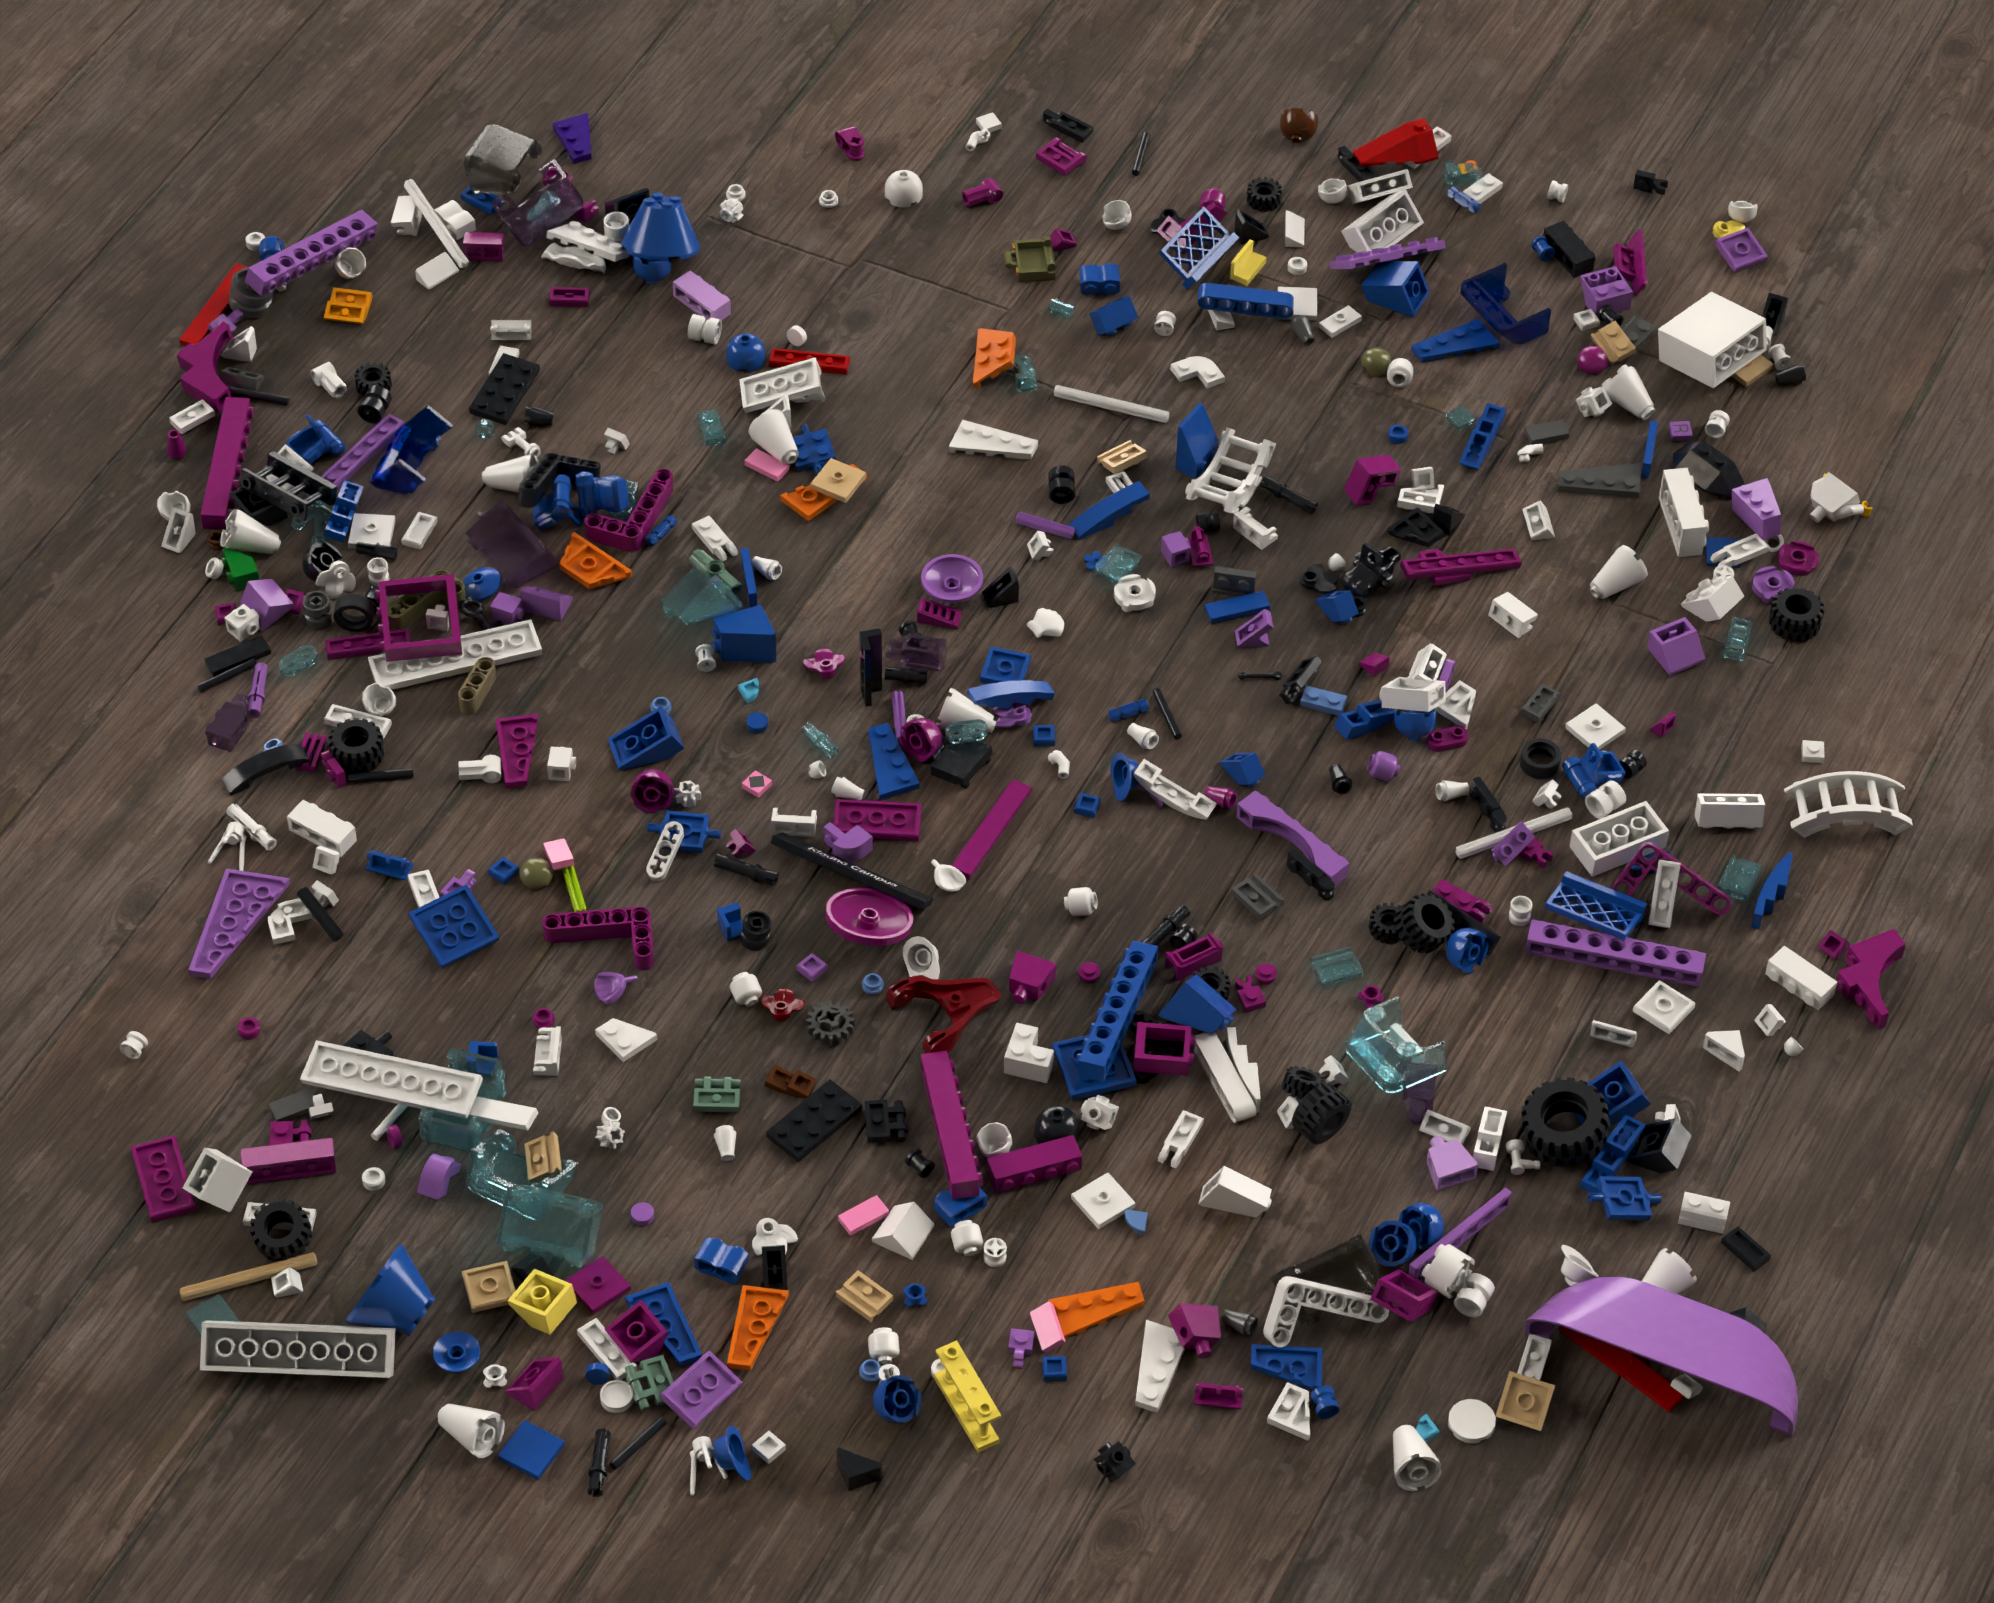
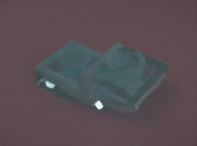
(632, 488)

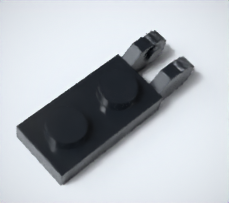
(1488, 804)
(1311, 874)

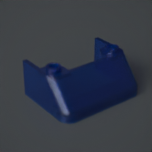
(406, 451)

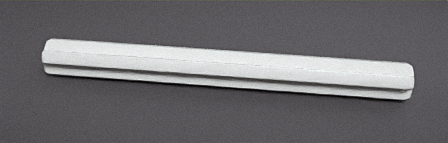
(436, 223)
(1111, 404)
(1533, 825)

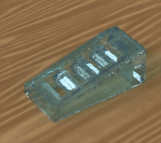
(1741, 627)

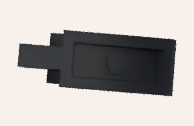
(1068, 125)
(1350, 162)
(1298, 679)

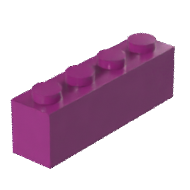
(1034, 1163)

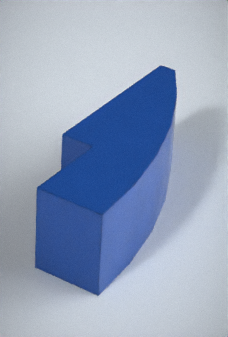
(1364, 719)

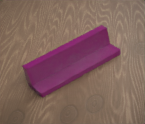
(289, 1160)

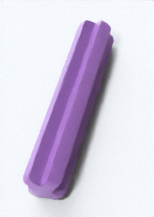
(1045, 525)
(899, 713)

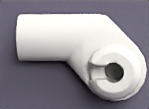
(977, 138)
(1529, 450)
(1062, 761)

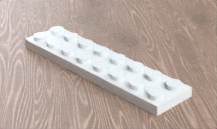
(501, 644)
(391, 1079)

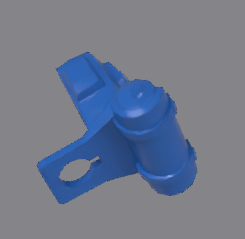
(315, 441)
(601, 493)
(556, 506)
(1593, 770)

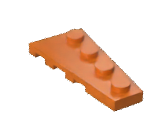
(809, 502)
(1094, 1307)
(754, 1321)

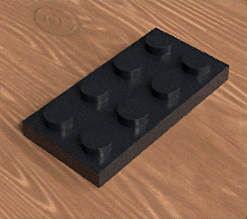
(504, 389)
(814, 1120)

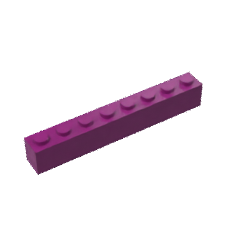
(226, 462)
(950, 1125)

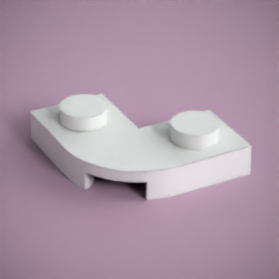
(1198, 366)
(282, 918)

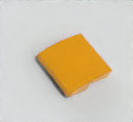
(348, 305)

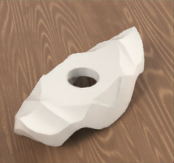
(574, 257)

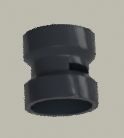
(1208, 521)
(1634, 762)

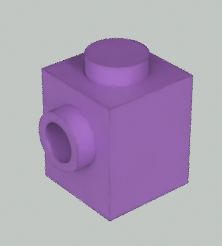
(1175, 549)
(506, 609)

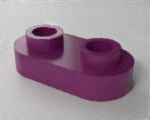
(1448, 739)

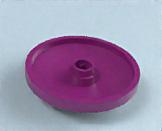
(868, 917)

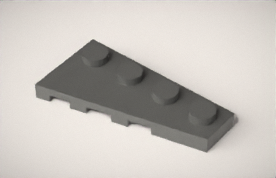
(1607, 480)

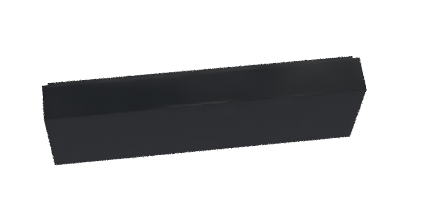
(236, 655)

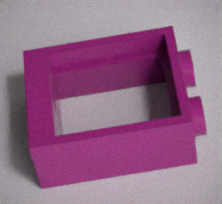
(1160, 1063)
(1409, 1293)

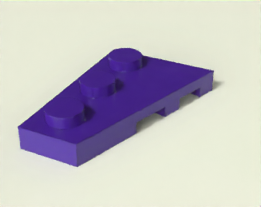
(575, 137)

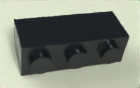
(1570, 249)

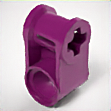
(851, 143)

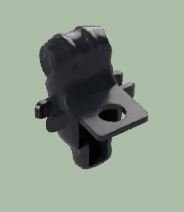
(1371, 570)

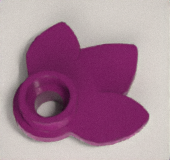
(824, 662)

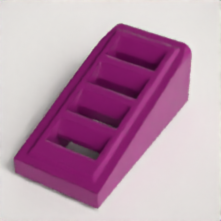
(926, 616)

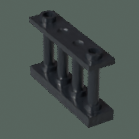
(291, 473)

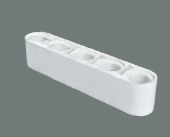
(1224, 1077)

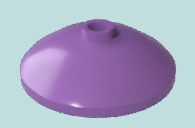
(952, 578)

